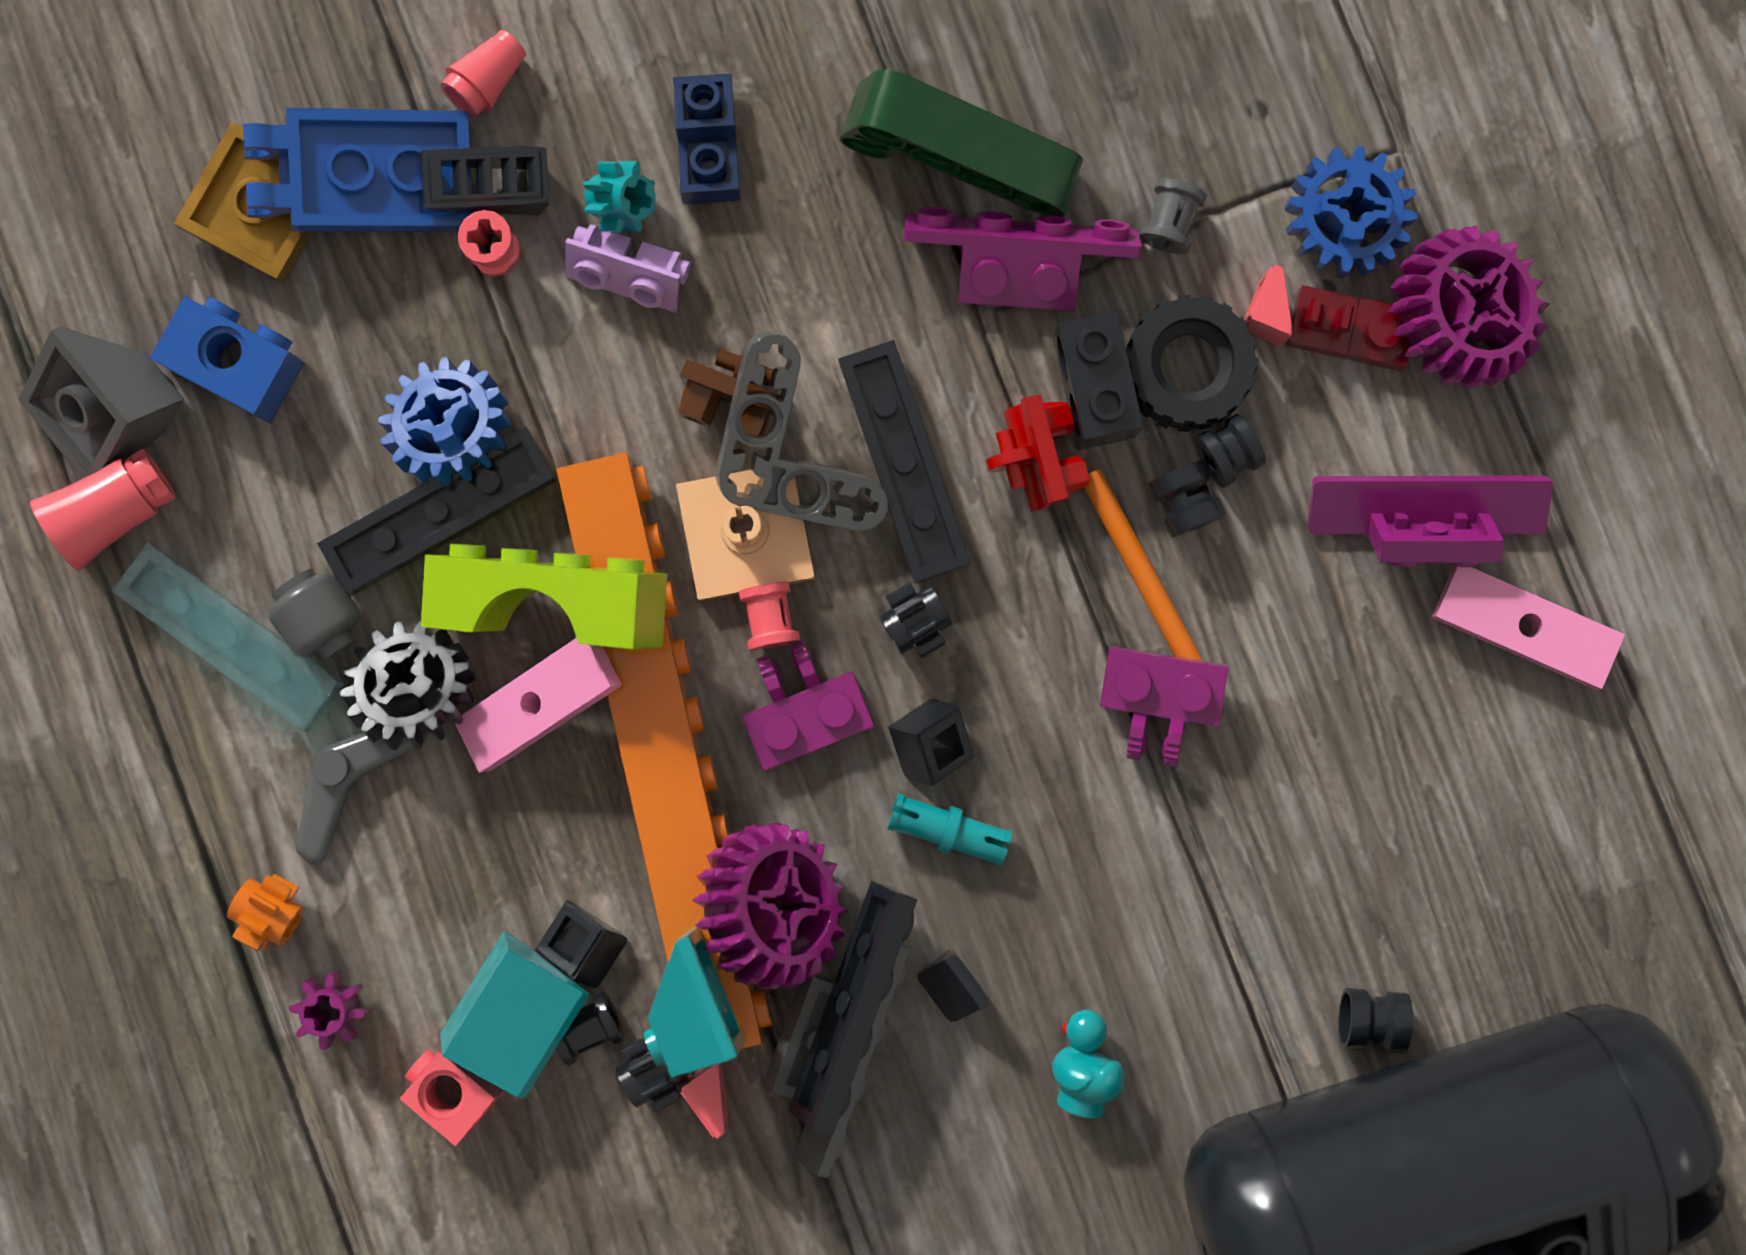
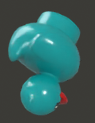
(1084, 1075)

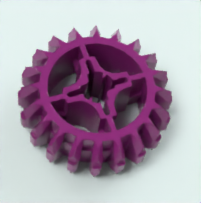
(1447, 307)
(751, 935)

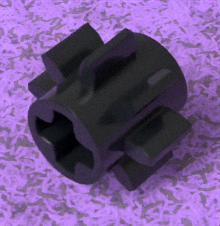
(915, 620)
(646, 1081)

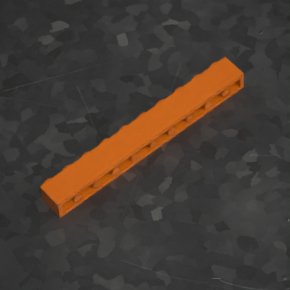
(657, 720)

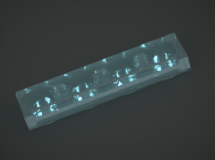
(227, 637)

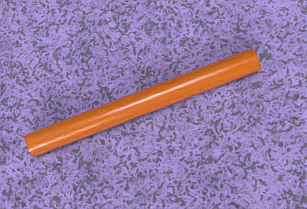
(1140, 567)

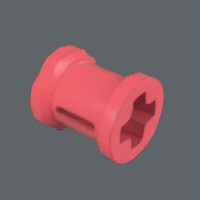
(475, 233)
(769, 616)

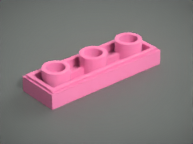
(1558, 637)
(537, 703)

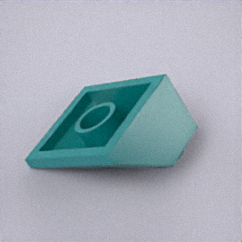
(692, 1012)

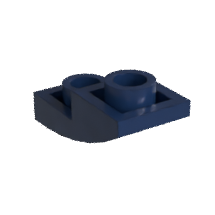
(706, 138)

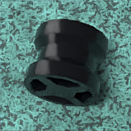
(1230, 450)

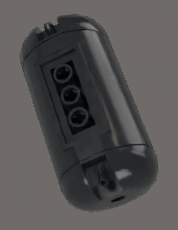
(1506, 1145)

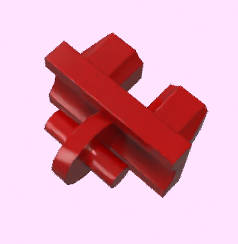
(1031, 456)

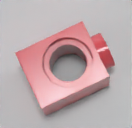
(450, 1121)

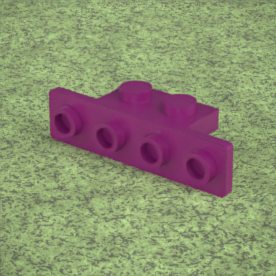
(1021, 260)
(1431, 516)

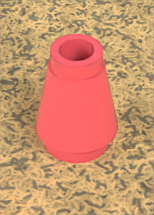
(482, 74)

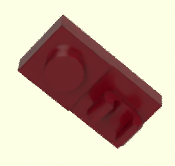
(1347, 328)

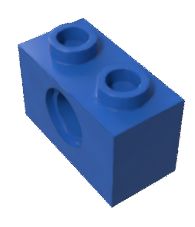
(194, 349)

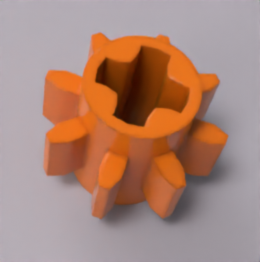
(265, 912)

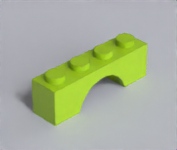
(605, 605)

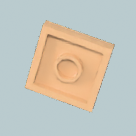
(740, 545)

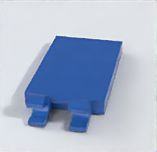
(354, 168)

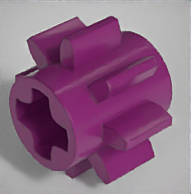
(317, 1021)

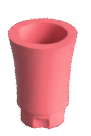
(102, 507)

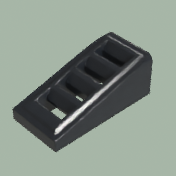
(484, 160)

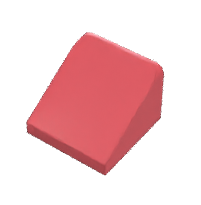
(1269, 309)
(707, 1098)

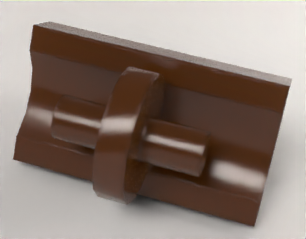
(708, 387)

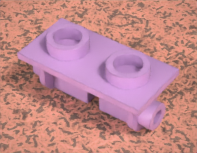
(601, 262)

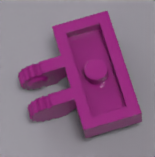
(1162, 688)
(806, 719)

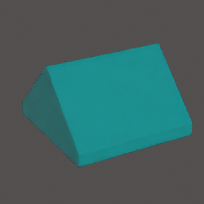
(511, 1017)

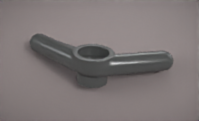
(330, 778)

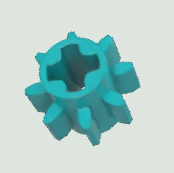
(619, 196)

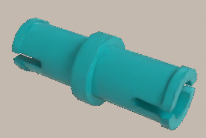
(949, 830)

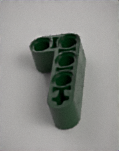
(959, 139)

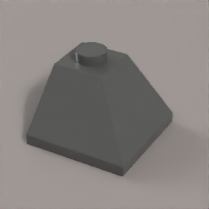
(98, 399)

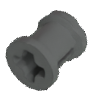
(1172, 215)

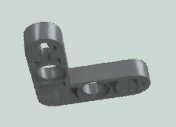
(777, 470)

